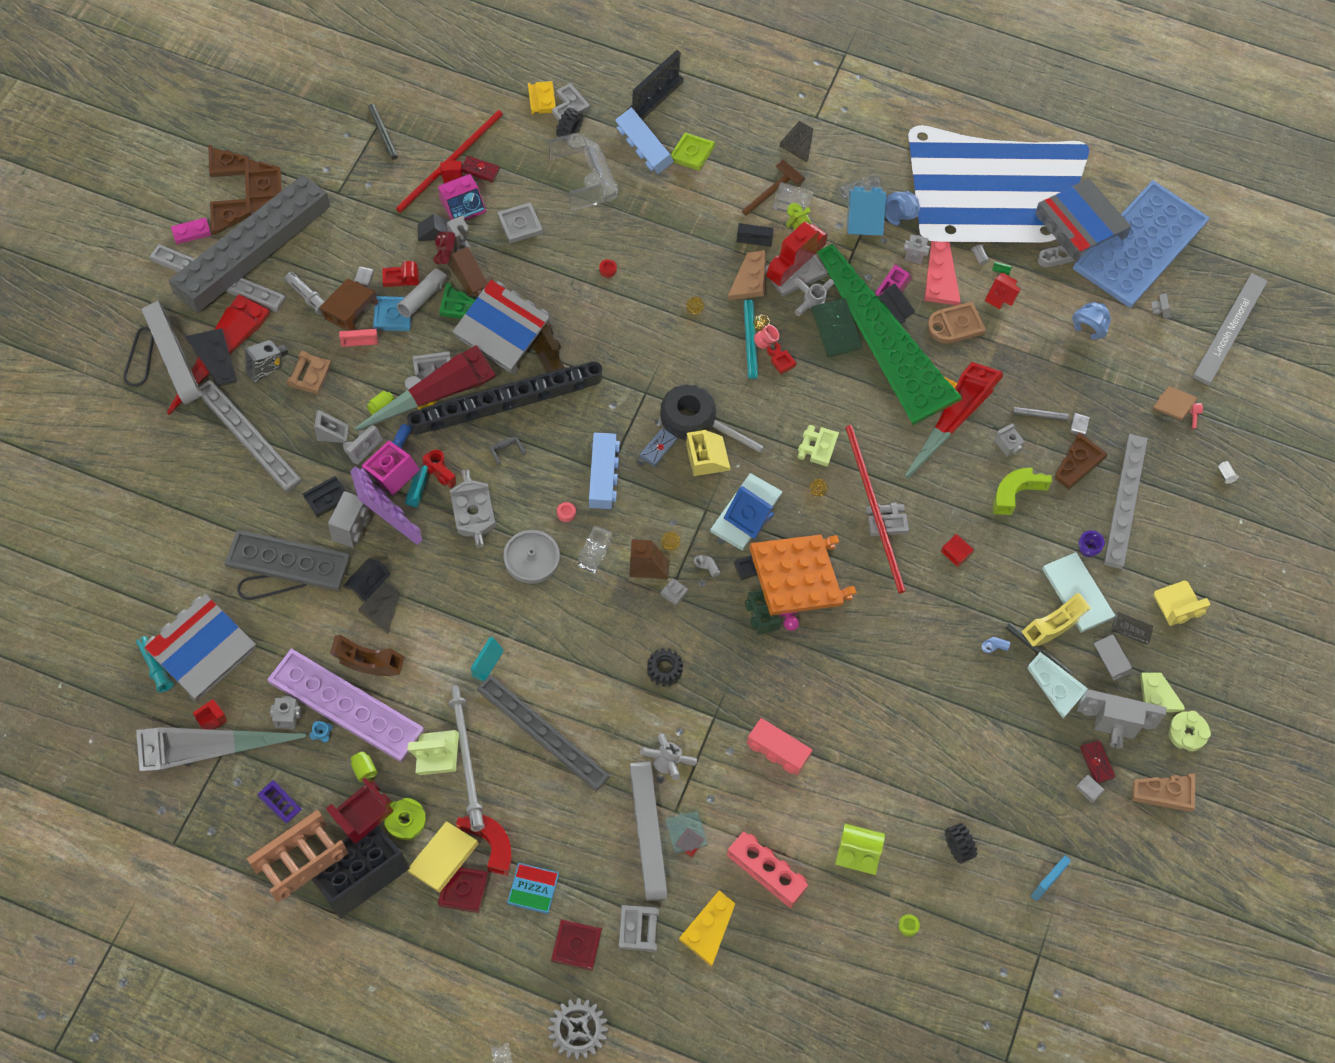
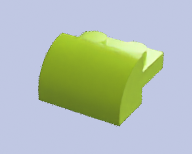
(860, 849)

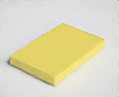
(443, 856)

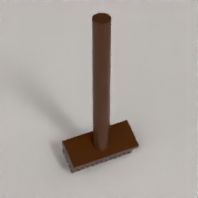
(789, 174)

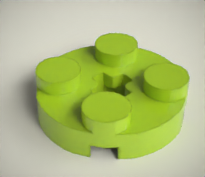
(408, 830)

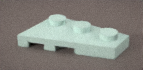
(1056, 683)

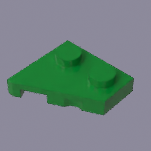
(454, 303)

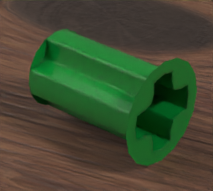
(1002, 268)

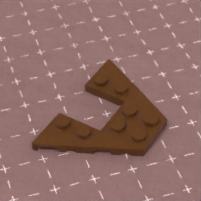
(261, 184)

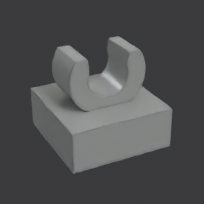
(1161, 306)
(674, 592)

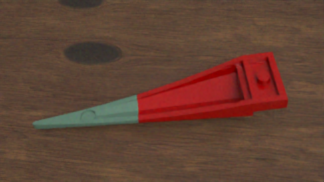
(974, 387)

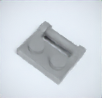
(631, 928)

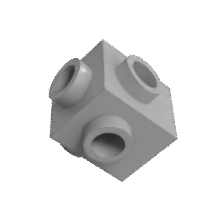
(916, 249)
(285, 712)

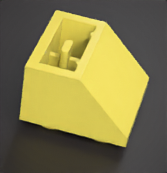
(706, 453)

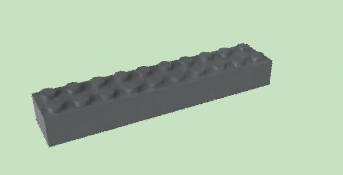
(249, 243)

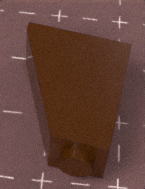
(467, 271)
(647, 560)

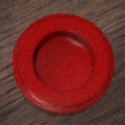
(608, 268)

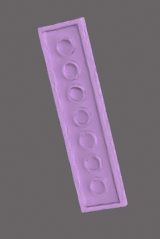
(345, 705)

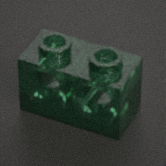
(759, 612)

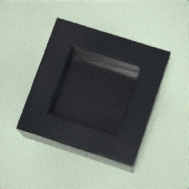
(745, 568)

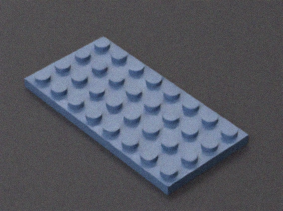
(1158, 234)

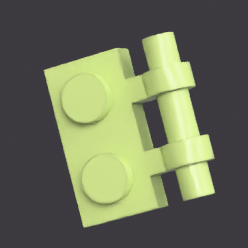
(823, 447)

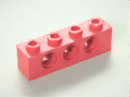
(787, 894)

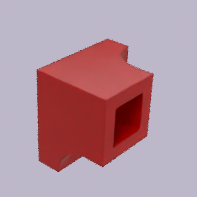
(1003, 291)

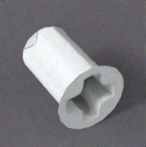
(1228, 472)

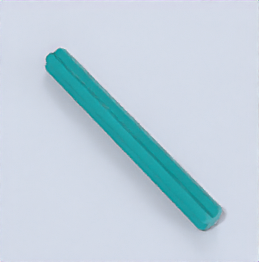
(751, 350)

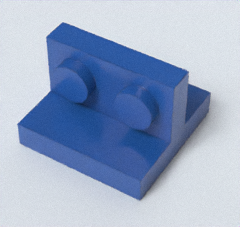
(748, 512)

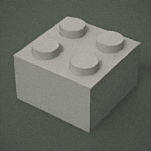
(348, 520)

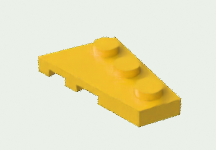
(708, 928)

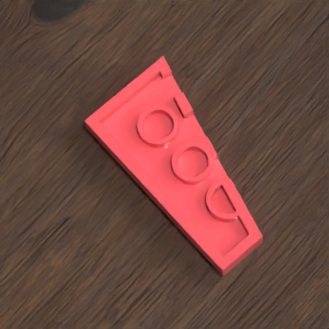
(941, 276)

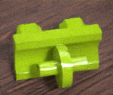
(796, 215)

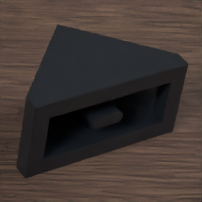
(430, 228)

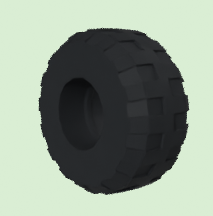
(692, 398)

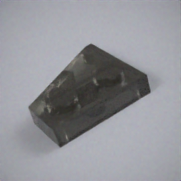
(798, 141)
(381, 606)

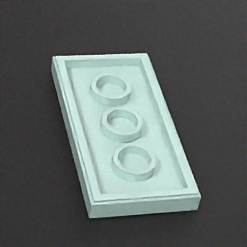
(729, 532)
(1071, 577)

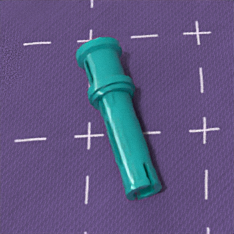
(156, 671)

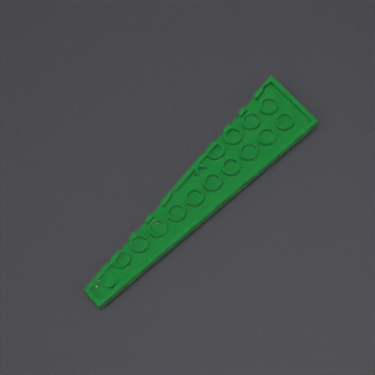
(908, 370)

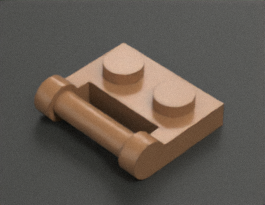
(314, 376)

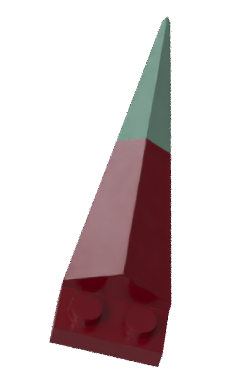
(457, 375)

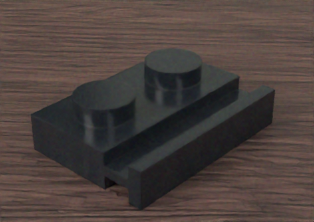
(324, 496)

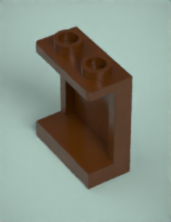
(347, 304)

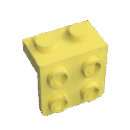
(1180, 603)

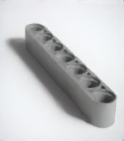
(171, 352)
(648, 831)

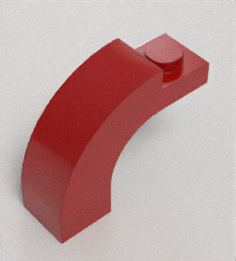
(495, 835)

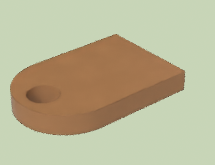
(956, 323)

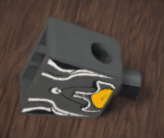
(263, 359)

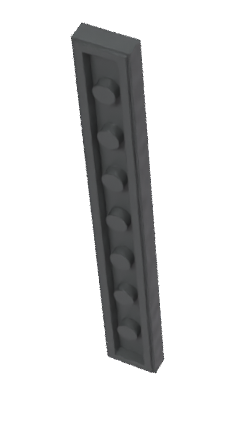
(543, 733)

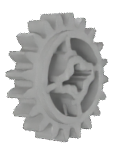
(585, 1036)

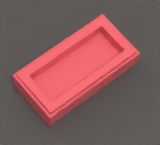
(358, 337)

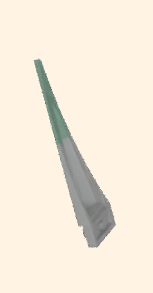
(172, 747)

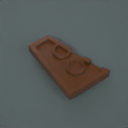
(1079, 461)

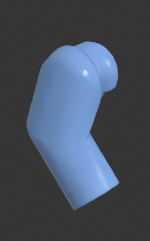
(994, 643)

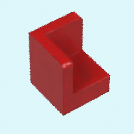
(210, 716)

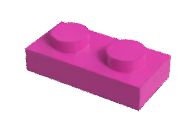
(191, 231)

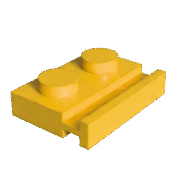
(541, 97)

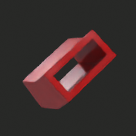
(451, 170)
(957, 550)

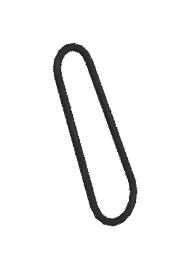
(130, 356)
(267, 594)

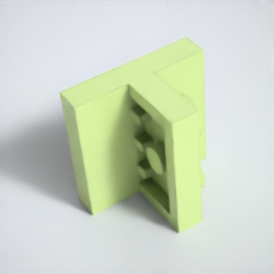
(435, 752)

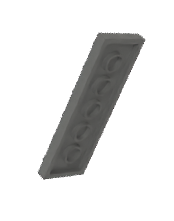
(287, 560)

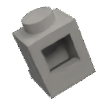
(1009, 440)

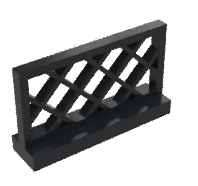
(657, 86)

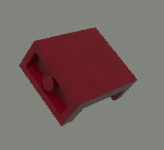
(362, 811)

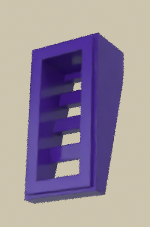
(285, 797)

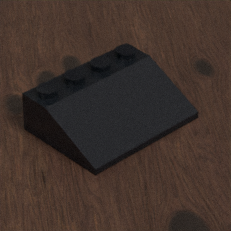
(361, 872)

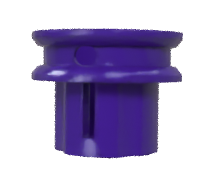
(1096, 545)

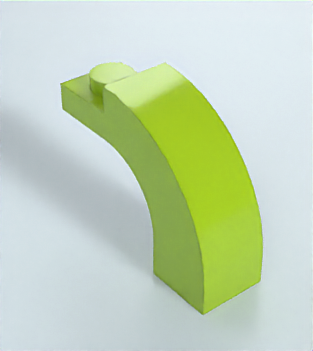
(1015, 482)

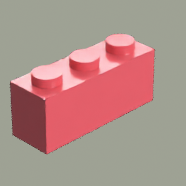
(779, 747)

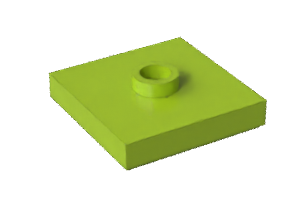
(692, 151)

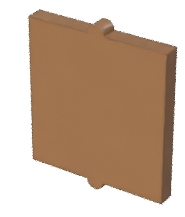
(1175, 403)

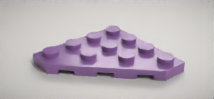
(376, 500)

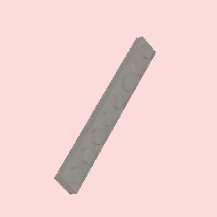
(1125, 501)

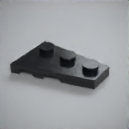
(214, 354)

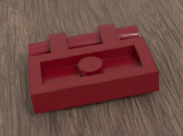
(444, 243)

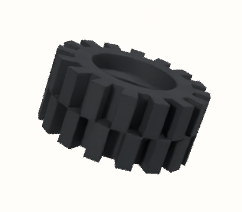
(569, 122)
(668, 678)
(960, 843)

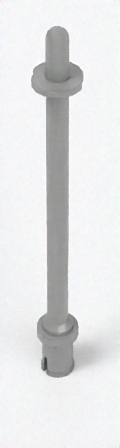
(474, 809)

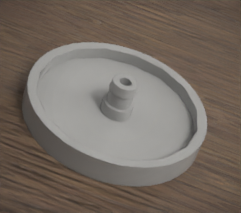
(531, 556)

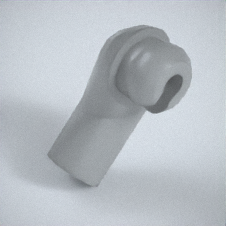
(707, 563)

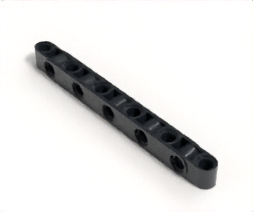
(504, 398)

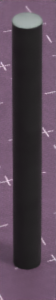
(383, 132)
(1016, 632)

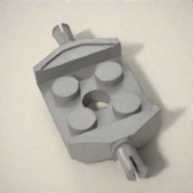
(472, 495)

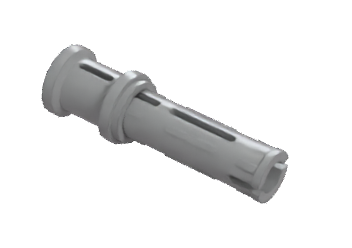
(311, 297)

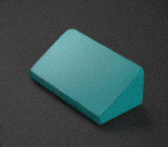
(417, 487)
(486, 659)

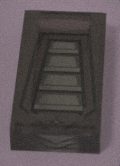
(1132, 628)

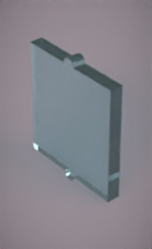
(686, 832)

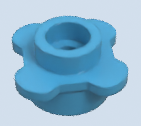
(317, 726)

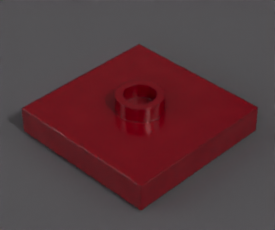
(464, 890)
(576, 945)

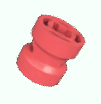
(767, 336)

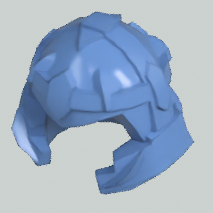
(901, 206)
(1094, 315)

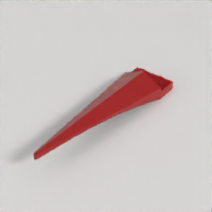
(238, 324)

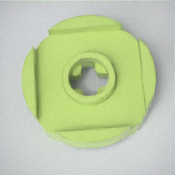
(1187, 741)

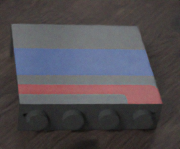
(1081, 218)

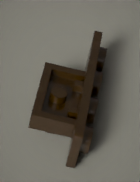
(548, 349)

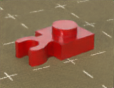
(781, 360)

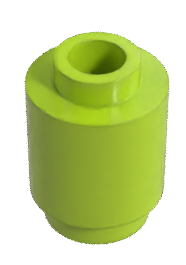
(379, 401)
(363, 767)

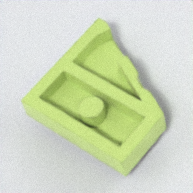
(1159, 692)

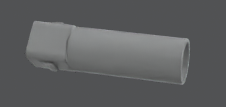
(419, 295)

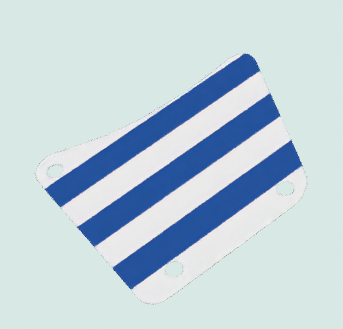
(988, 185)

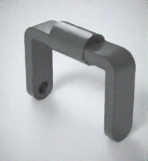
(504, 443)

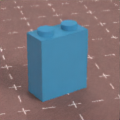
(866, 211)

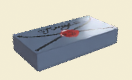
(658, 447)

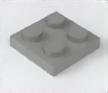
(520, 223)

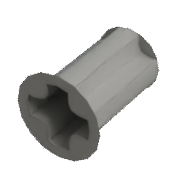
(980, 254)

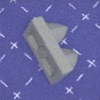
(363, 445)

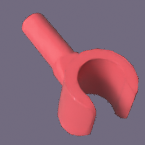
(1196, 409)

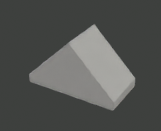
(329, 428)

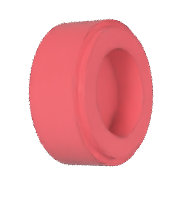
(566, 512)

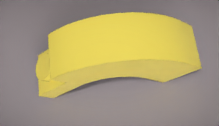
(1055, 624)

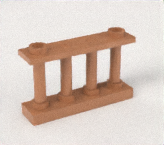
(288, 841)

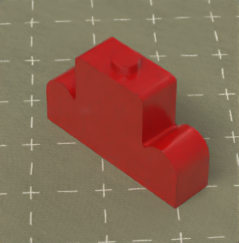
(795, 252)

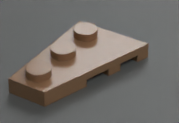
(750, 278)
(1166, 792)

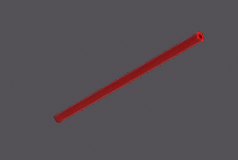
(432, 177)

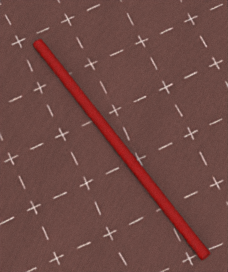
(875, 509)

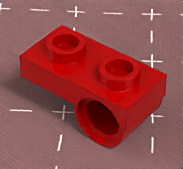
(401, 276)
(438, 469)

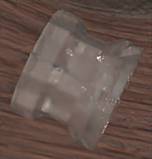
(501, 1054)

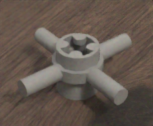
(811, 293)
(668, 757)

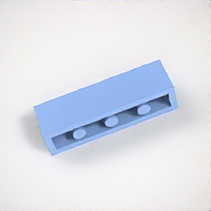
(644, 140)
(602, 471)

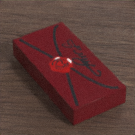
(480, 169)
(1097, 762)

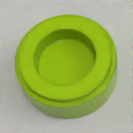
(909, 925)

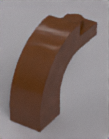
(365, 660)

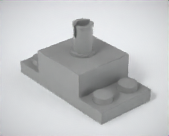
(1120, 715)

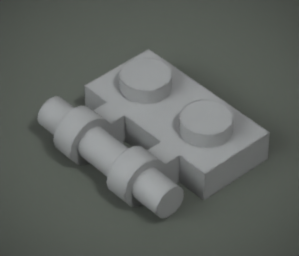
(894, 523)

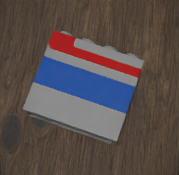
(501, 325)
(200, 647)

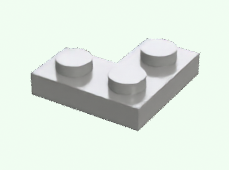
(570, 98)

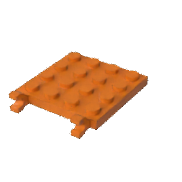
(798, 574)

